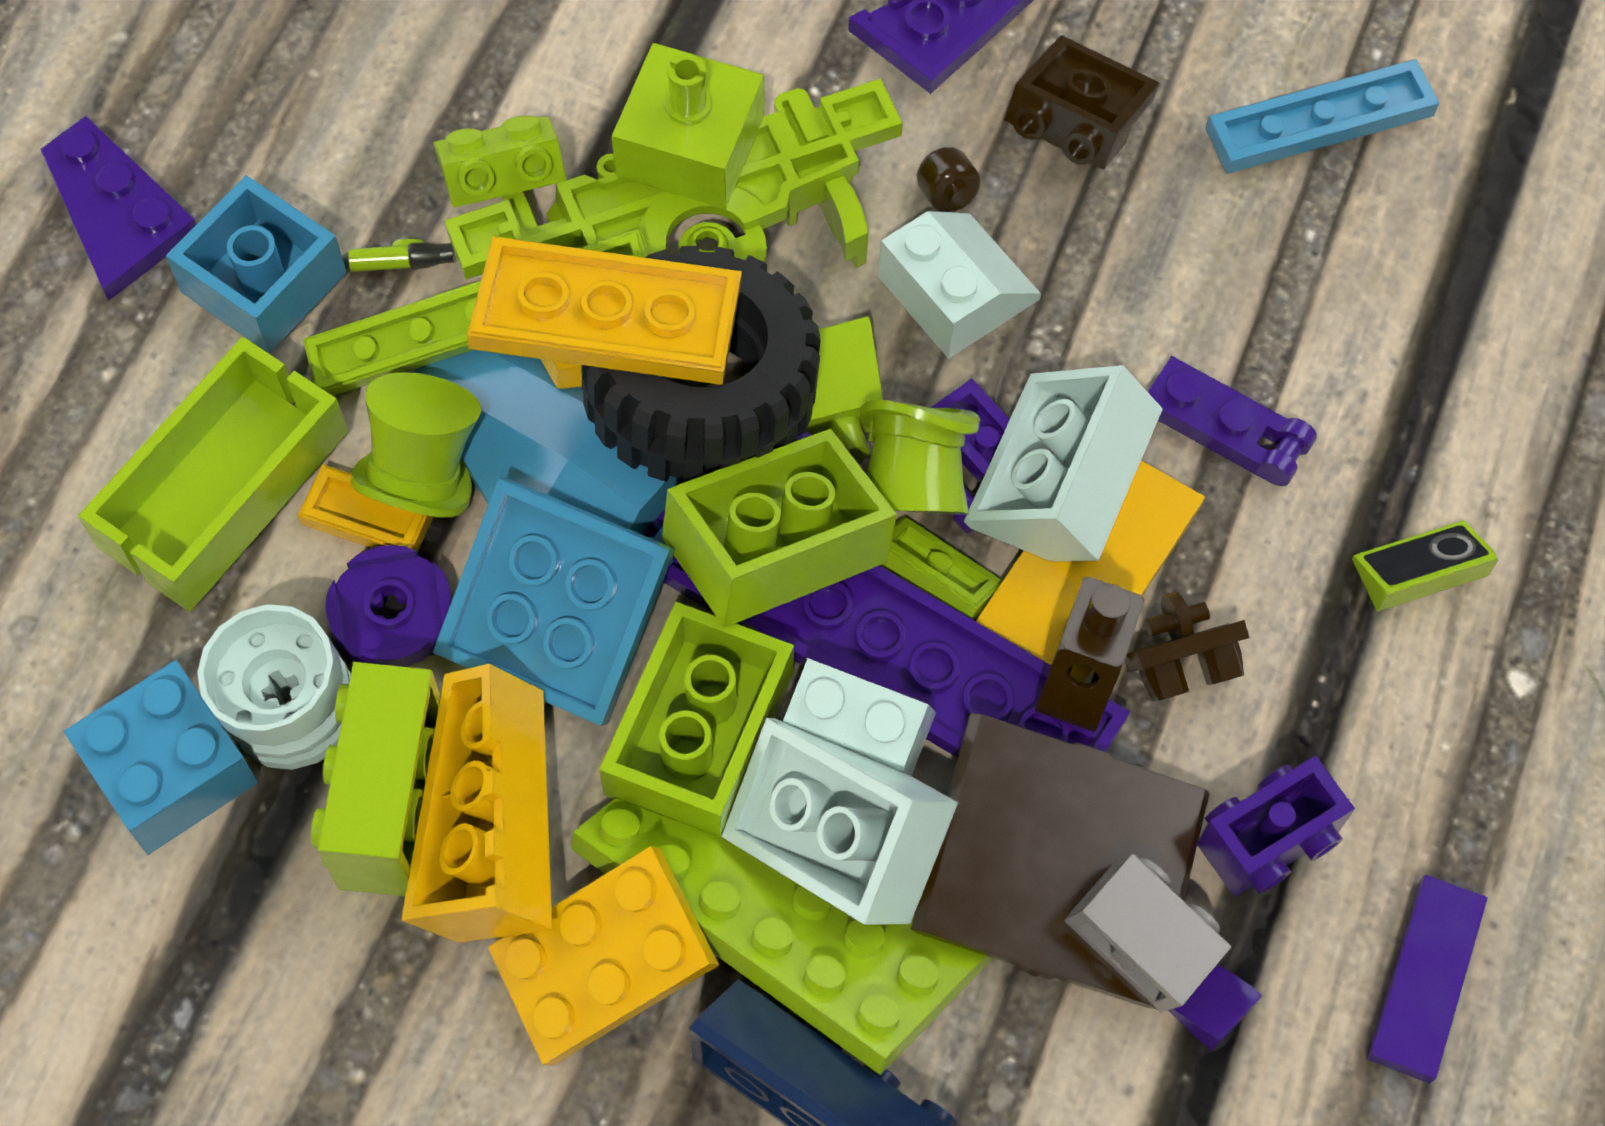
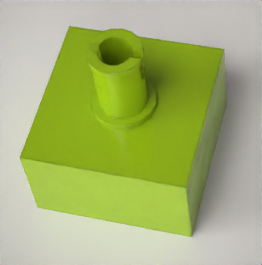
(688, 125)

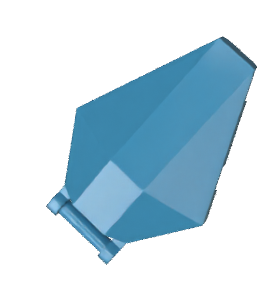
(546, 441)

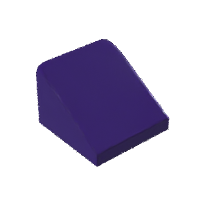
(1216, 1006)

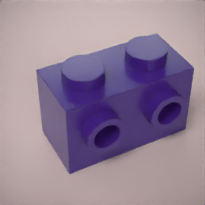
(1285, 819)

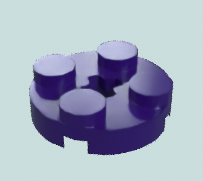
(361, 590)

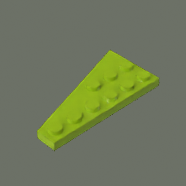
(850, 980)

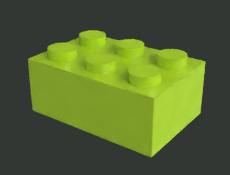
(777, 526)
(696, 718)
(376, 777)

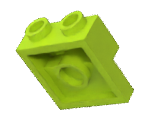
(500, 160)

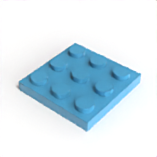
(554, 599)

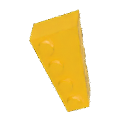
(483, 813)

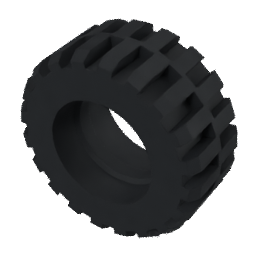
(704, 429)

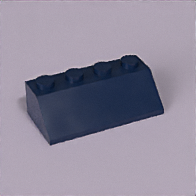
(796, 1068)

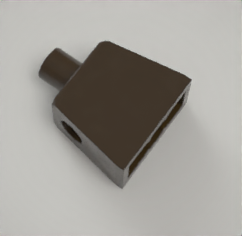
(1094, 636)

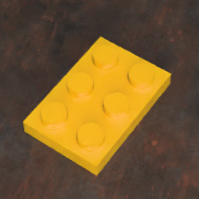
(606, 958)

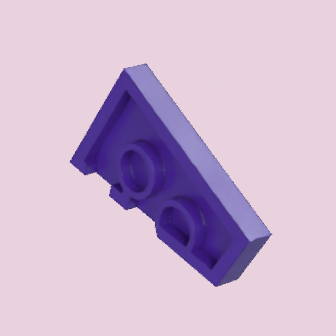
(114, 205)

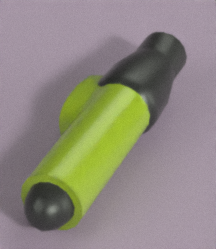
(400, 255)

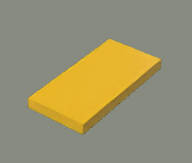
(605, 310)
(1039, 594)

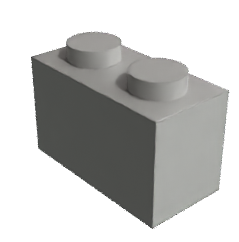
(1149, 932)

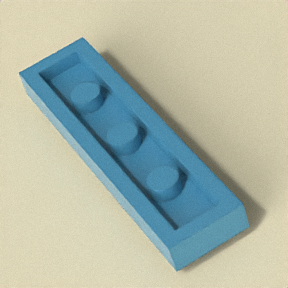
(1321, 116)

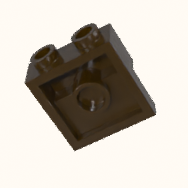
(1080, 102)

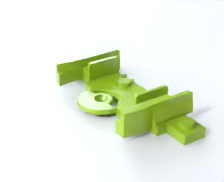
(794, 163)

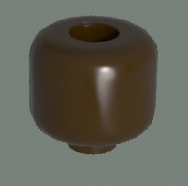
(948, 179)

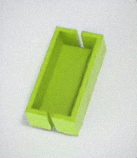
(214, 473)

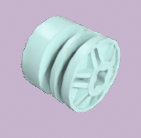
(258, 663)

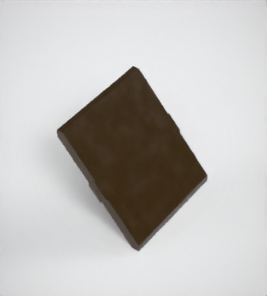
(1035, 837)

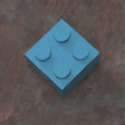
(257, 264)
(161, 757)

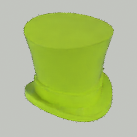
(417, 444)
(918, 455)

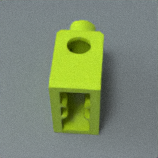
(845, 382)

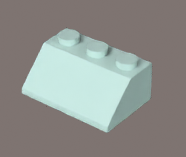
(1066, 463)

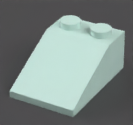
(839, 823)

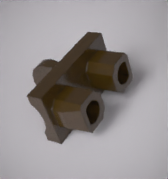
(1161, 663)

